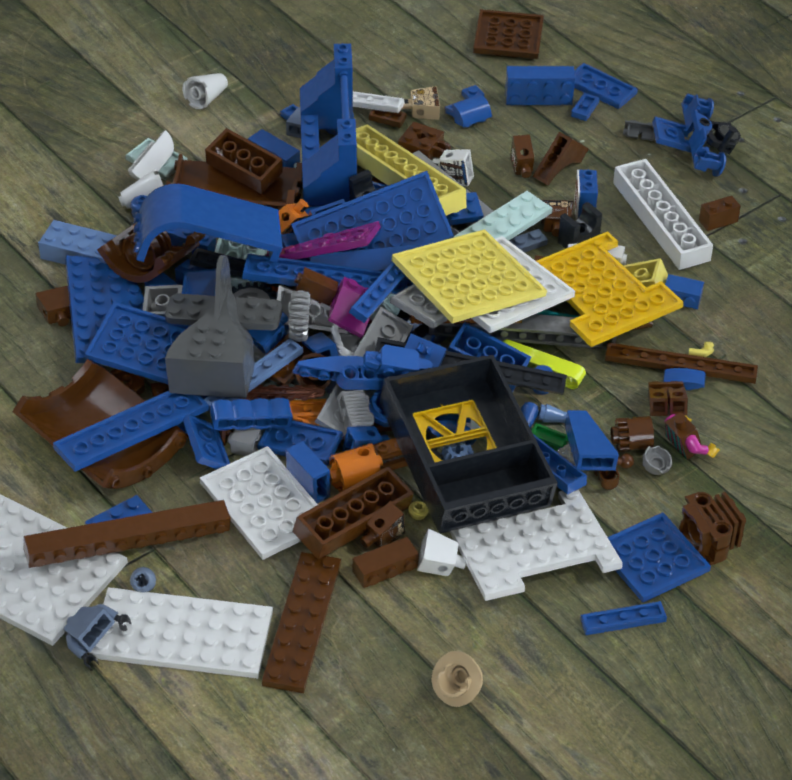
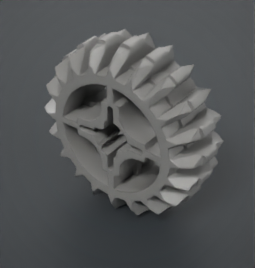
(299, 316)

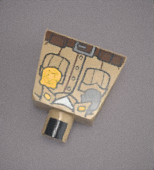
(423, 103)

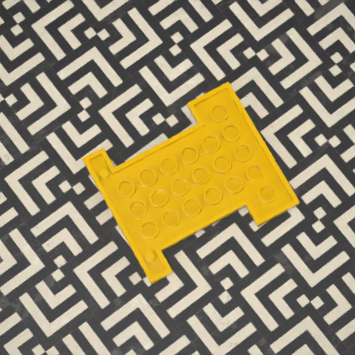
(606, 292)

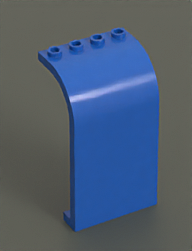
(209, 214)

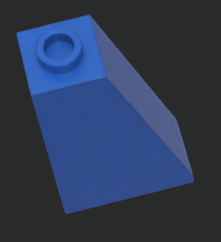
(588, 443)

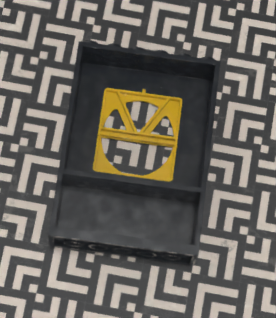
(478, 486)

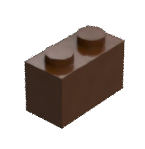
(719, 213)

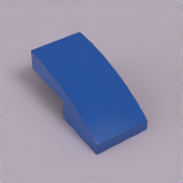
(691, 378)

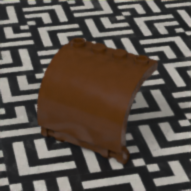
(113, 255)

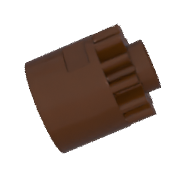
(632, 433)

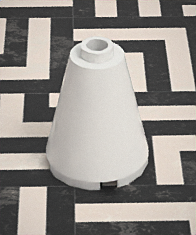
(203, 89)
(141, 187)

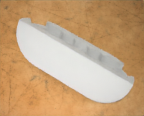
(153, 156)

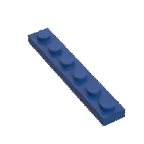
(377, 293)

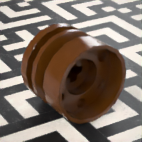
(158, 246)

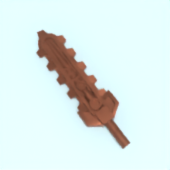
(286, 392)

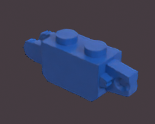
(395, 361)

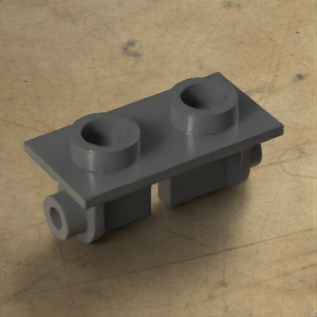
(633, 128)

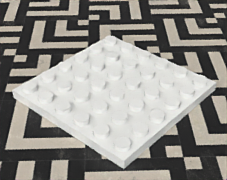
(556, 293)

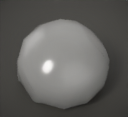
(657, 460)

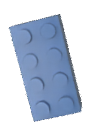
(71, 240)

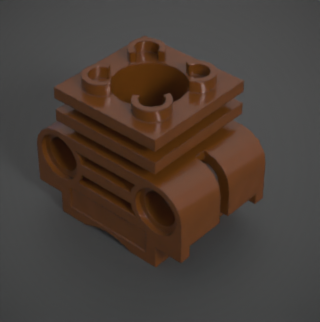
(712, 525)

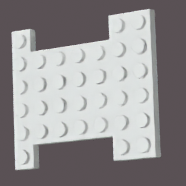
(534, 543)

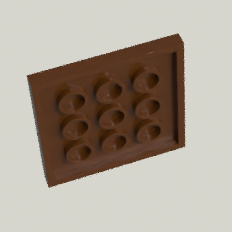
(508, 34)

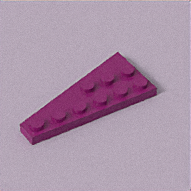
(332, 242)

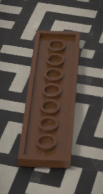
(301, 623)

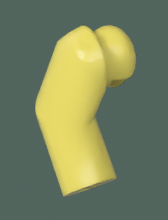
(703, 352)

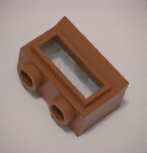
(390, 454)

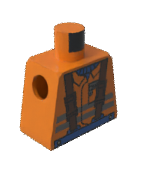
(292, 213)

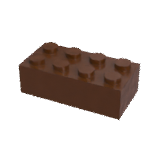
(244, 161)

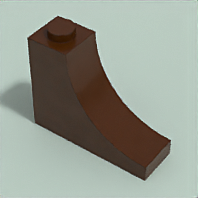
(559, 155)

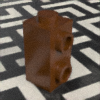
(319, 286)

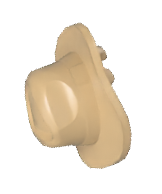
(457, 678)

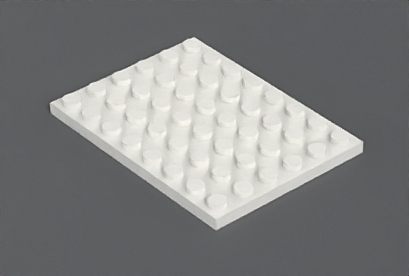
(45, 596)

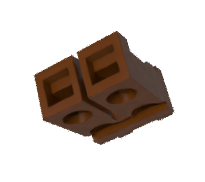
(665, 393)

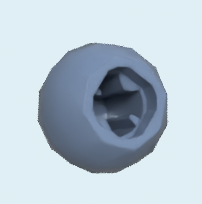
(143, 579)

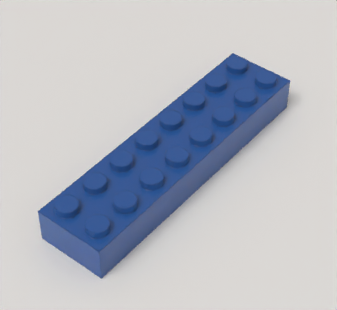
(565, 473)

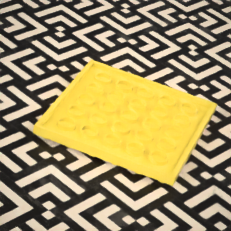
(468, 275)

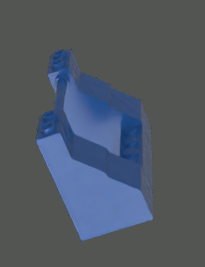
(328, 104)

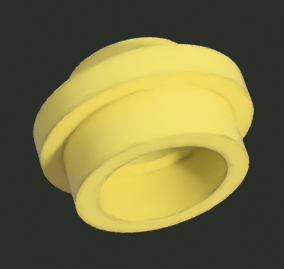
(418, 510)

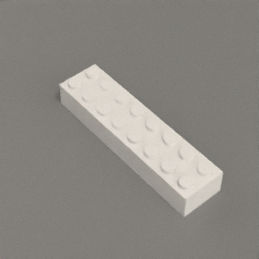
(663, 214)

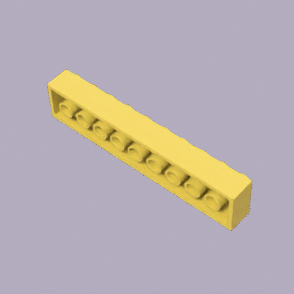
(394, 163)

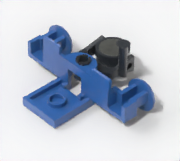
(696, 117)

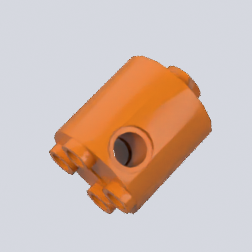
(353, 466)

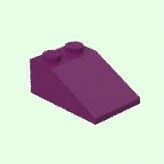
(347, 295)

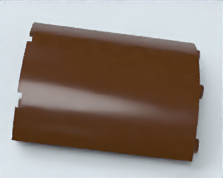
(203, 176)
(88, 400)

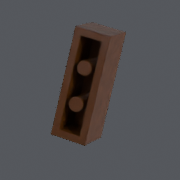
(385, 562)

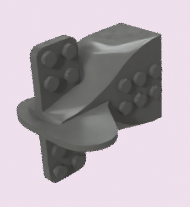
(216, 349)

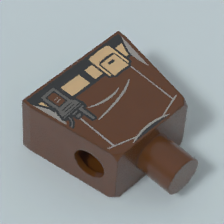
(552, 222)
(384, 527)

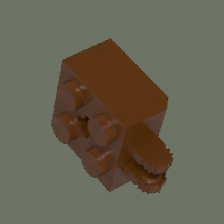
(425, 139)

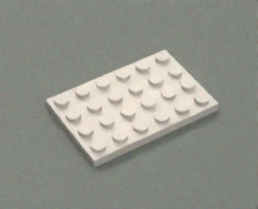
(260, 500)

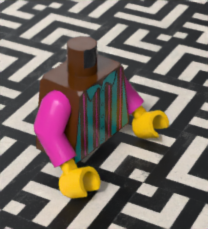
(686, 438)

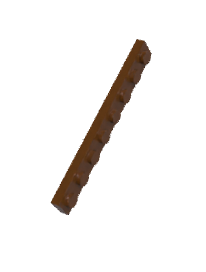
(668, 360)

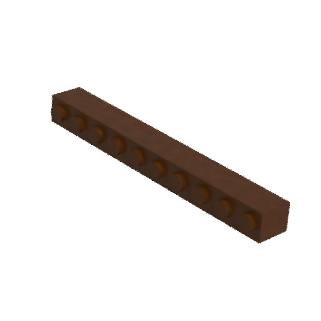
(126, 533)

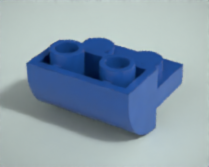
(470, 111)

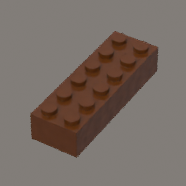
(346, 514)

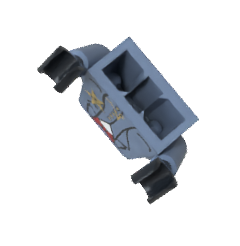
(89, 627)

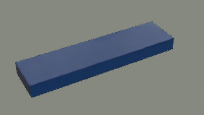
(623, 618)

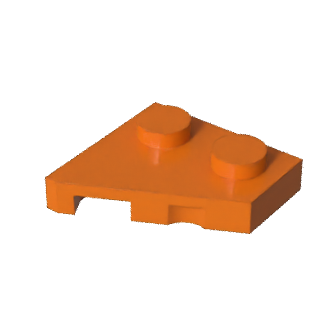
(307, 410)

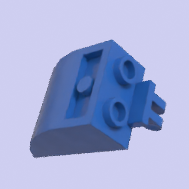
(199, 282)

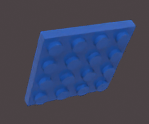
(656, 557)

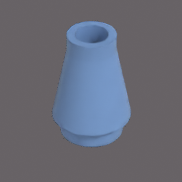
(551, 414)

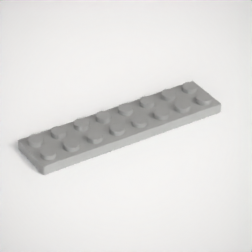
(385, 326)

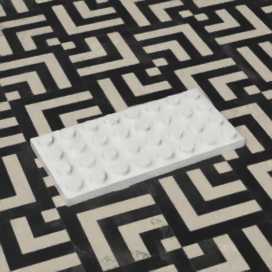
(186, 633)

